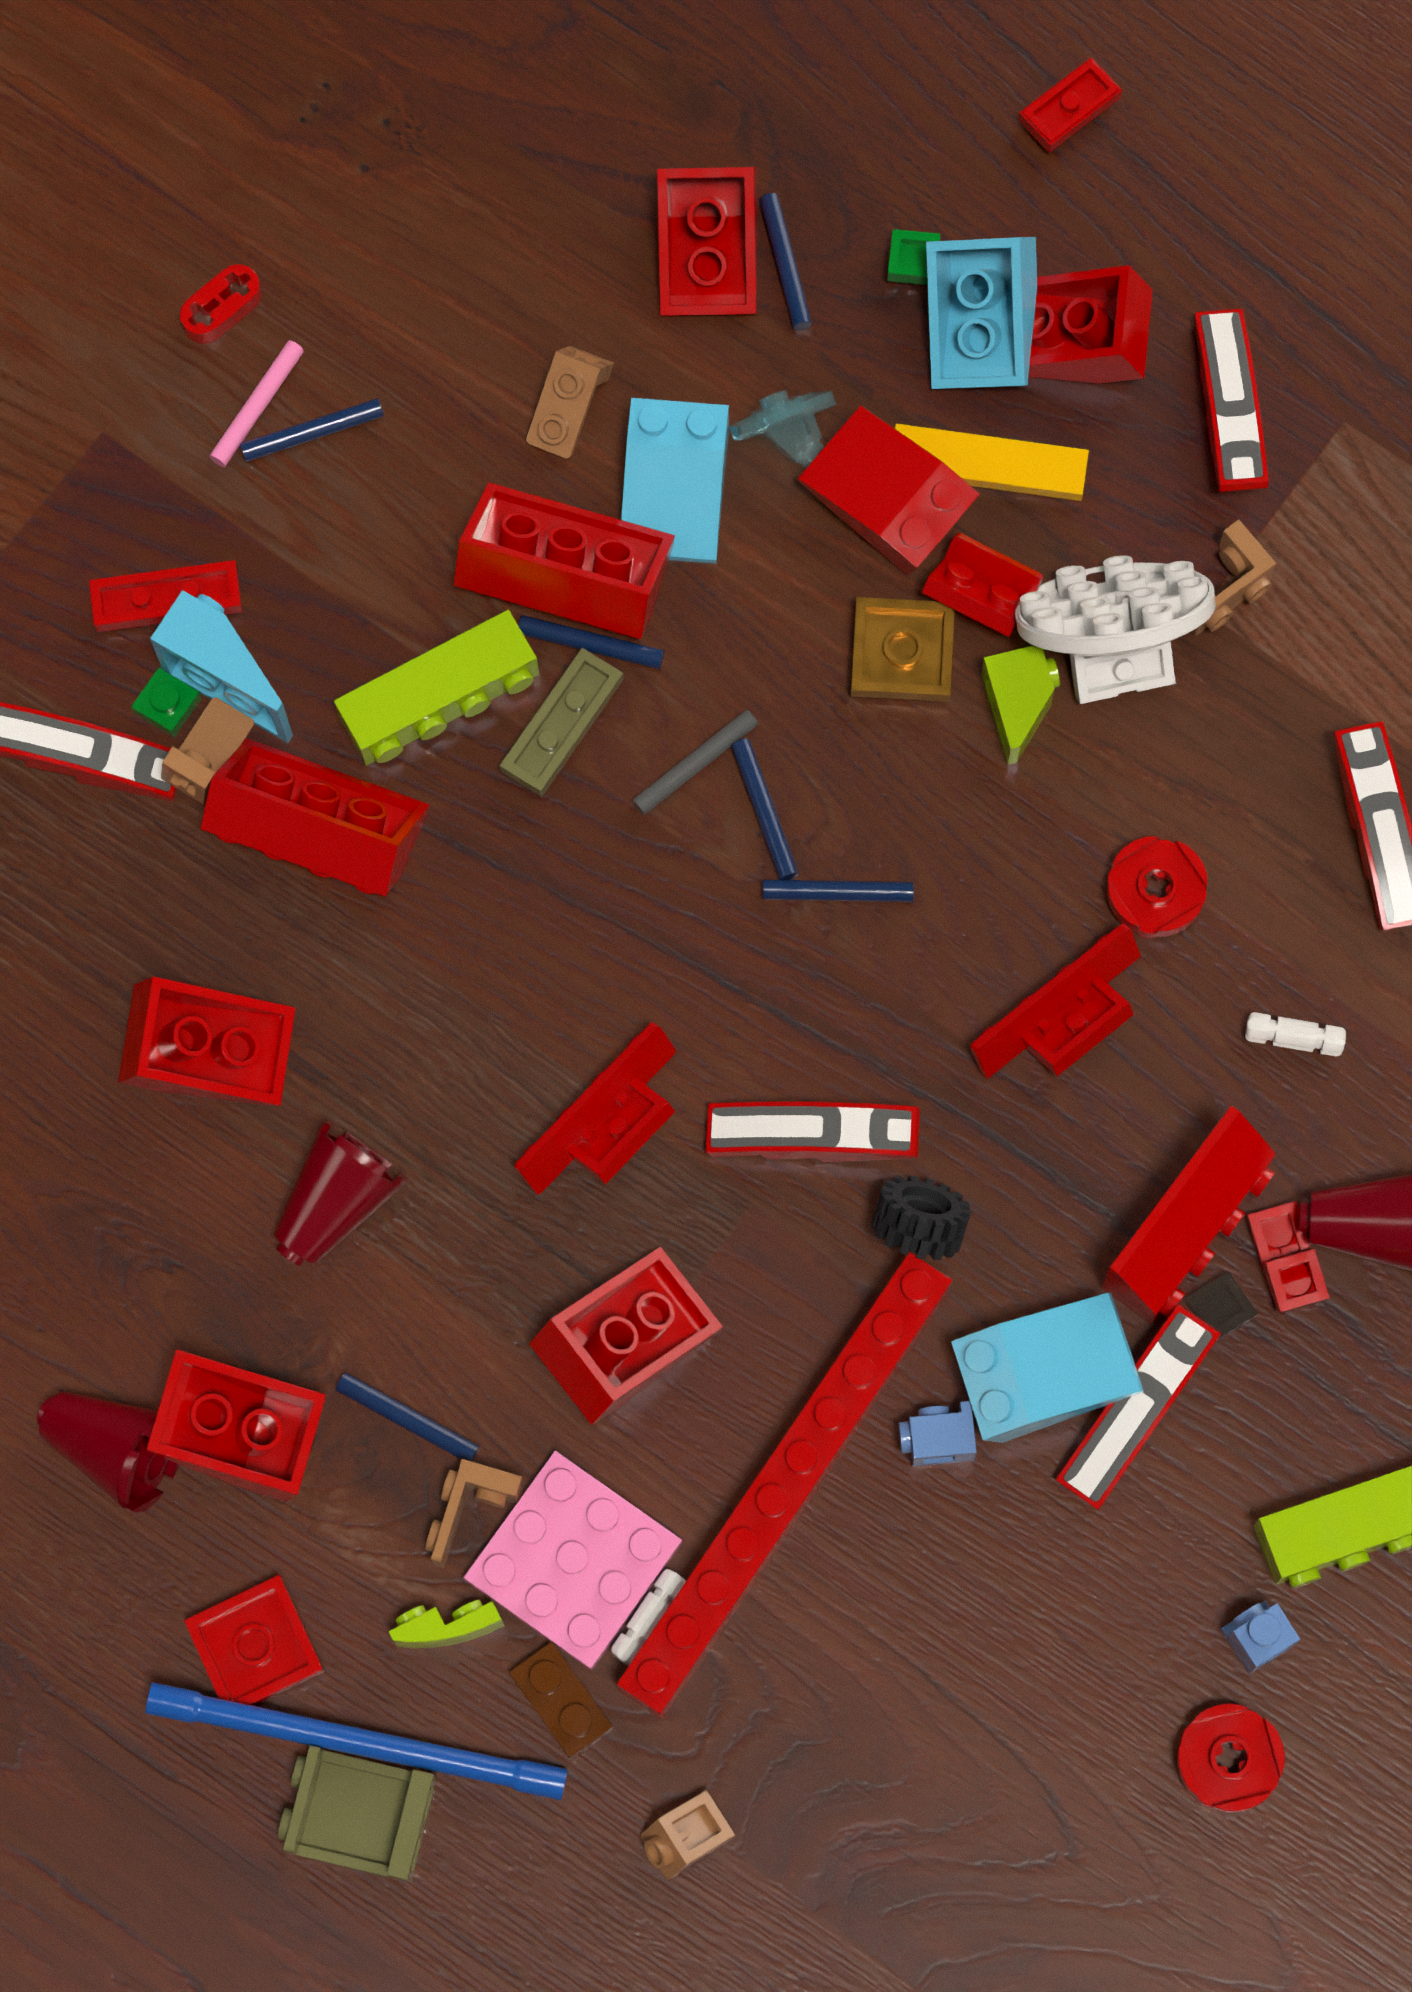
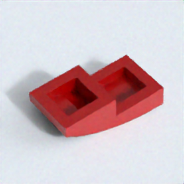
(1286, 1257)

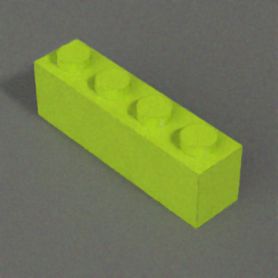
(437, 688)
(1338, 1529)

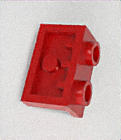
(981, 583)

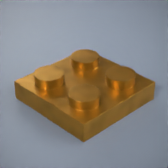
(902, 649)

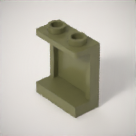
(357, 1814)

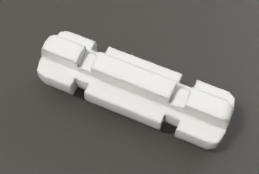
(1295, 1034)
(647, 1616)

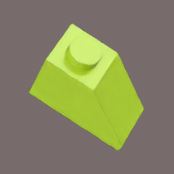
(1020, 694)

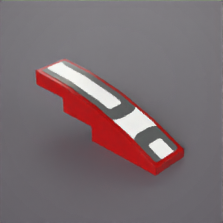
(1231, 400)
(84, 750)
(1379, 817)
(813, 1130)
(1130, 1422)

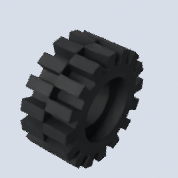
(921, 1217)

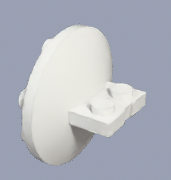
(1120, 627)

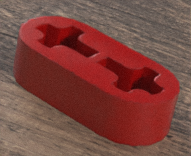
(222, 305)

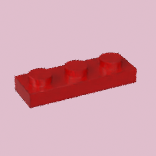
(148, 596)

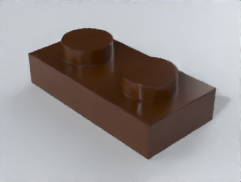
(561, 1700)

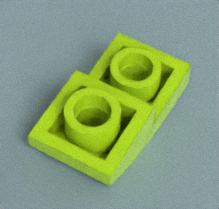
(428, 1630)

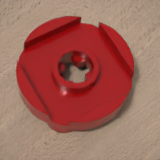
(1162, 859)
(1246, 1732)

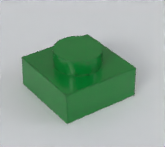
(909, 256)
(166, 702)

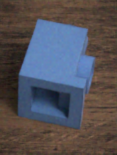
(939, 1436)
(1260, 1635)

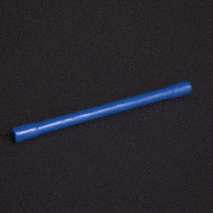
(194, 1707)

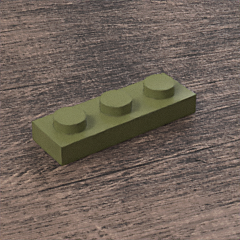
(561, 722)

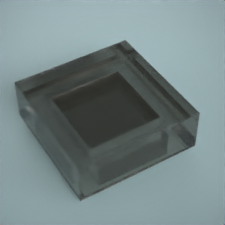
(1222, 1305)

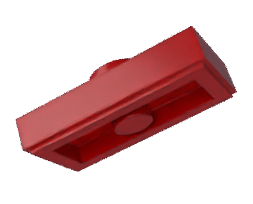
(1070, 105)

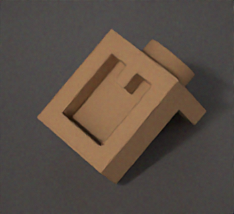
(686, 1835)

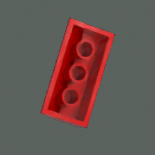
(563, 560)
(313, 817)
(1190, 1217)

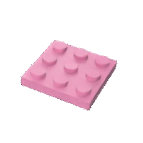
(573, 1560)

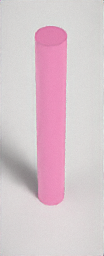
(256, 403)

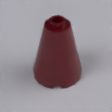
(333, 1195)
(1363, 1220)
(107, 1446)

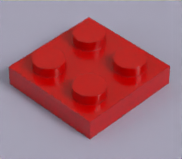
(254, 1644)

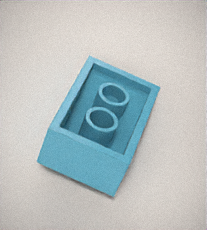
(981, 311)
(677, 473)
(208, 655)
(1046, 1367)

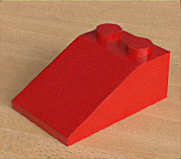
(707, 240)
(1091, 326)
(888, 489)
(206, 1043)
(624, 1335)
(236, 1425)

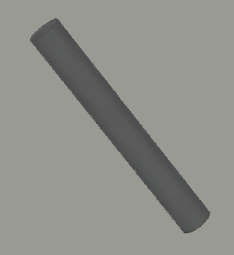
(694, 762)

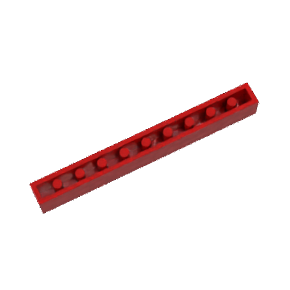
(784, 1486)

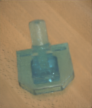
(788, 424)

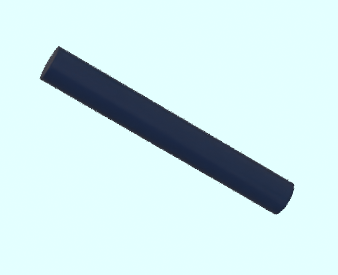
(785, 261)
(312, 430)
(591, 642)
(764, 809)
(838, 890)
(407, 1418)

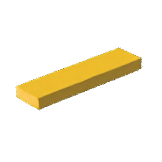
(1006, 462)

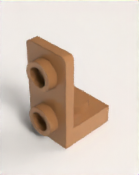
(566, 400)
(1241, 556)
(206, 749)
(491, 1487)

